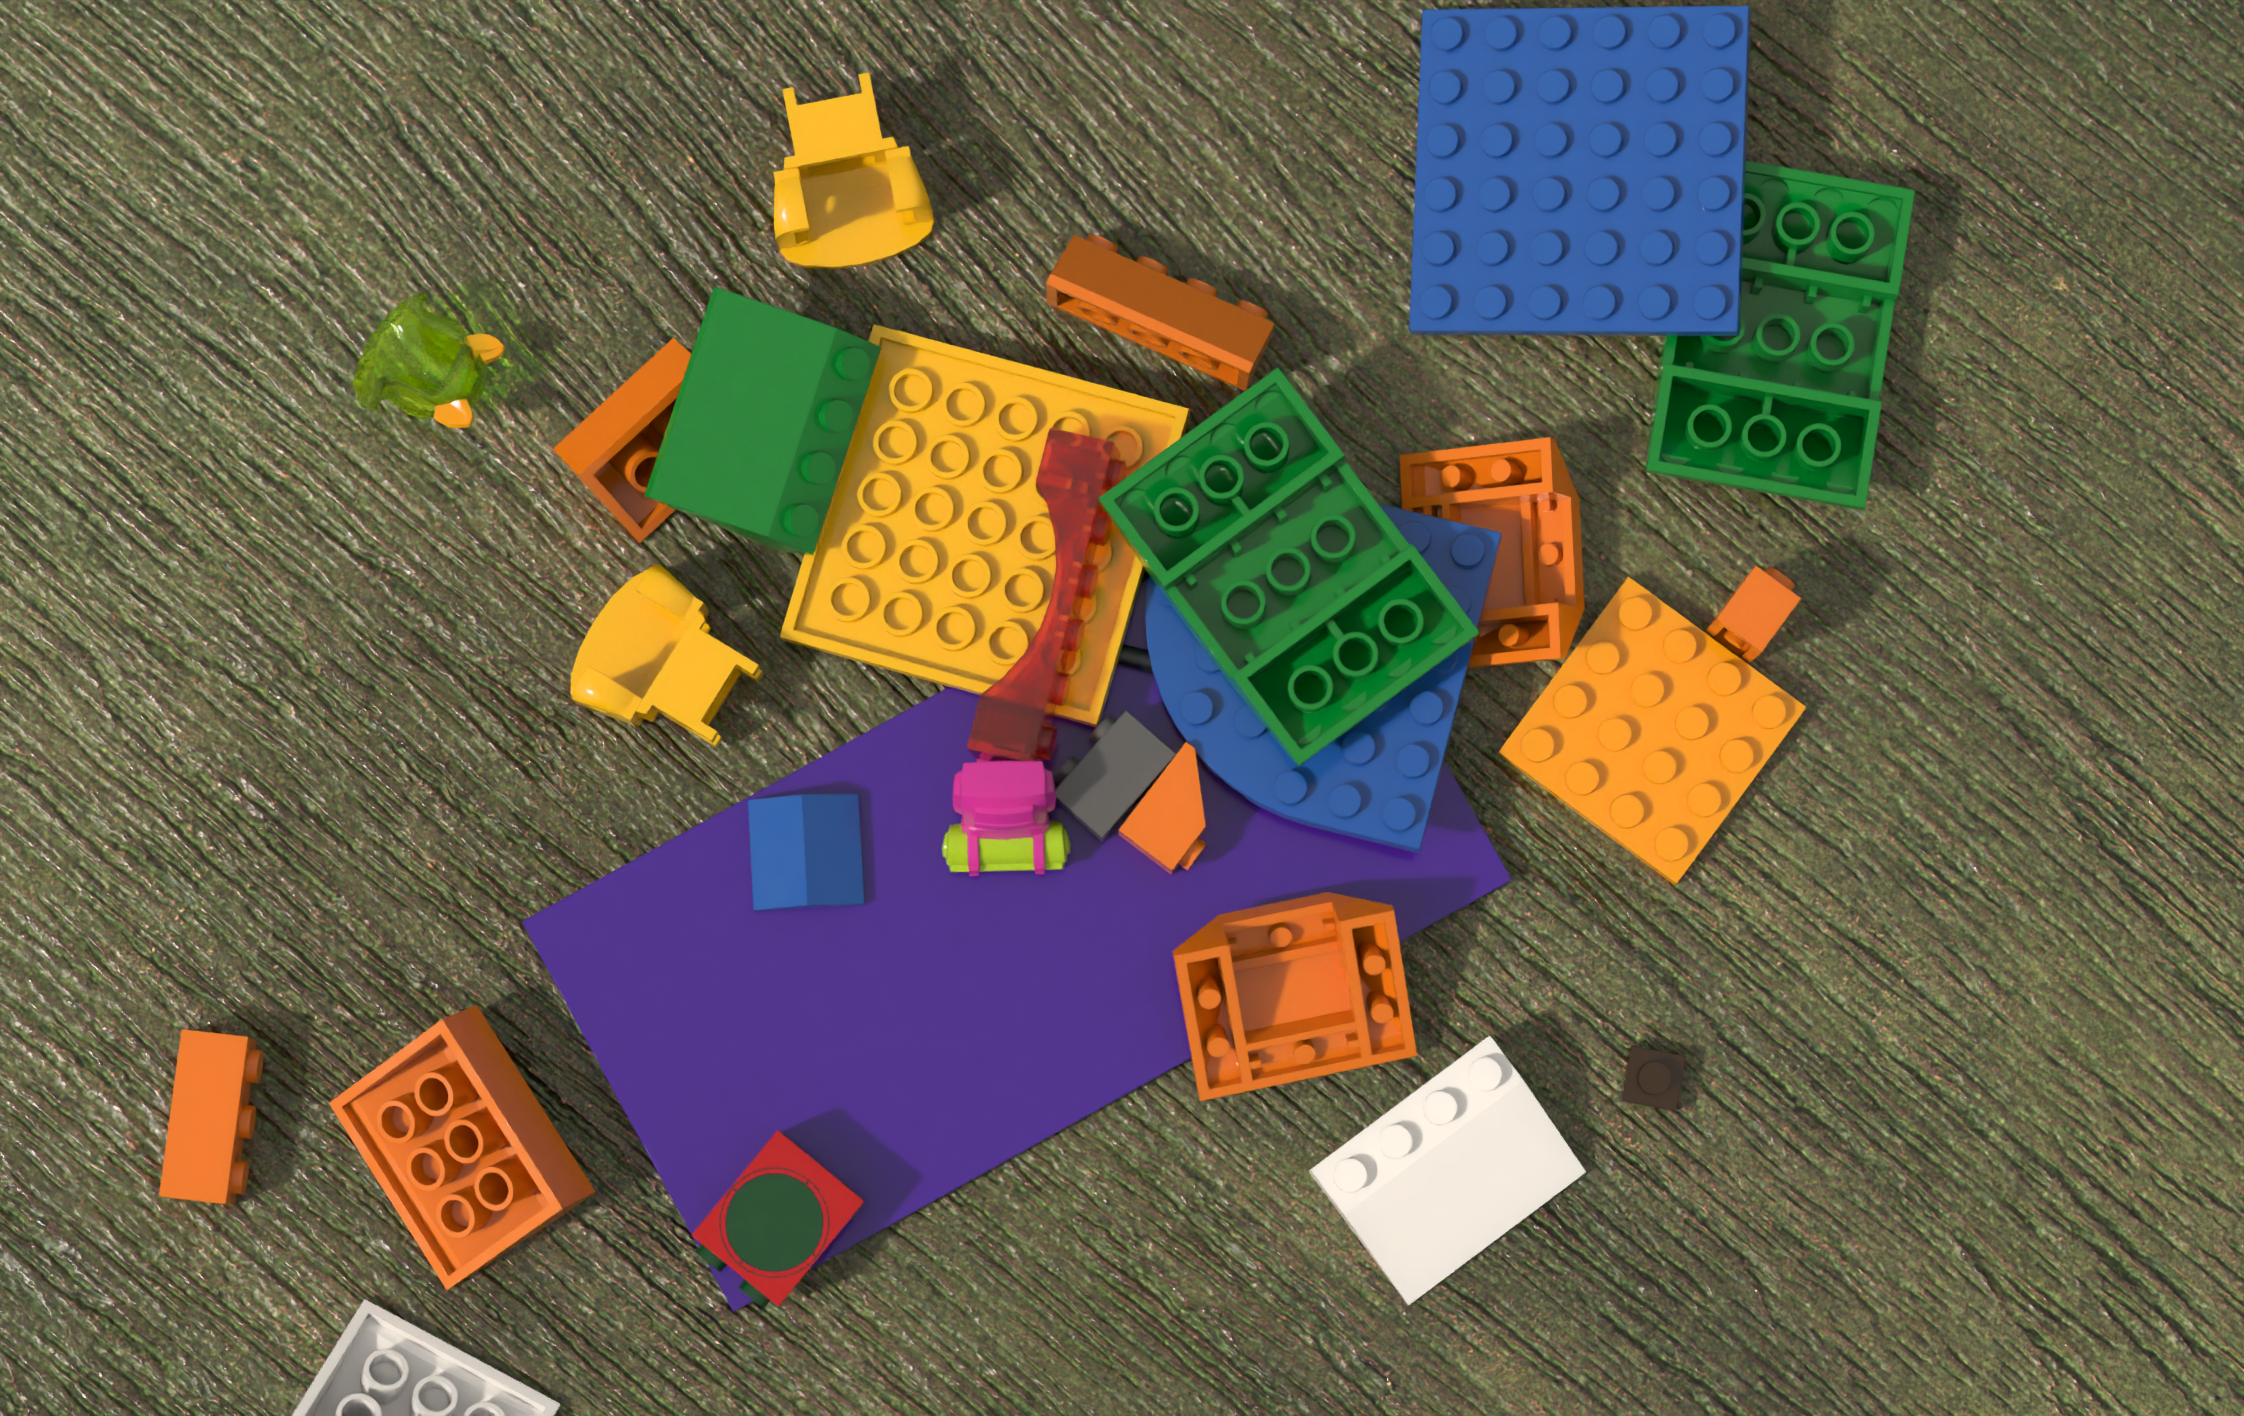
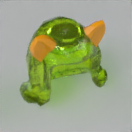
(425, 365)

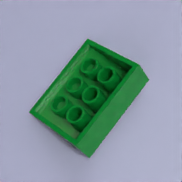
(763, 422)

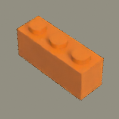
(210, 1117)

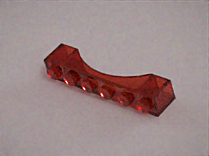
(1019, 708)

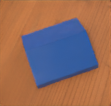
(806, 851)

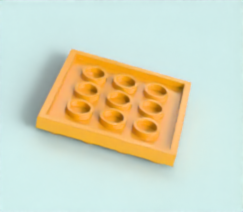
(1651, 730)

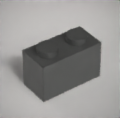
(1112, 774)

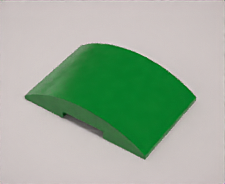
(1800, 388)
(1287, 568)

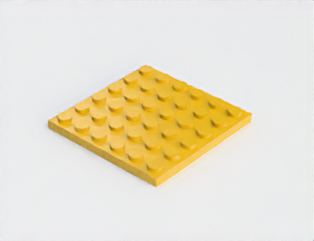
(941, 534)

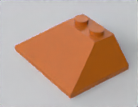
(1539, 566)
(1293, 993)

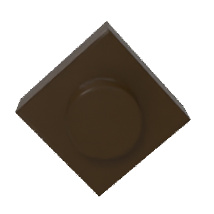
(1652, 1078)

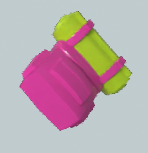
(1005, 820)

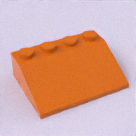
(461, 1146)

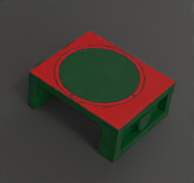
(776, 1220)

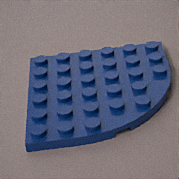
(1378, 774)

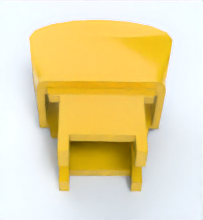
(853, 190)
(656, 657)

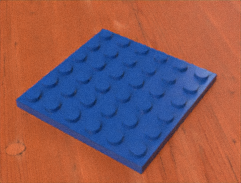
(1581, 171)

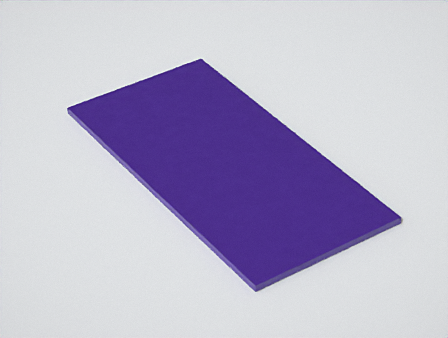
(952, 1005)

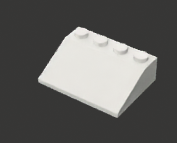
(1448, 1170)
(403, 1371)

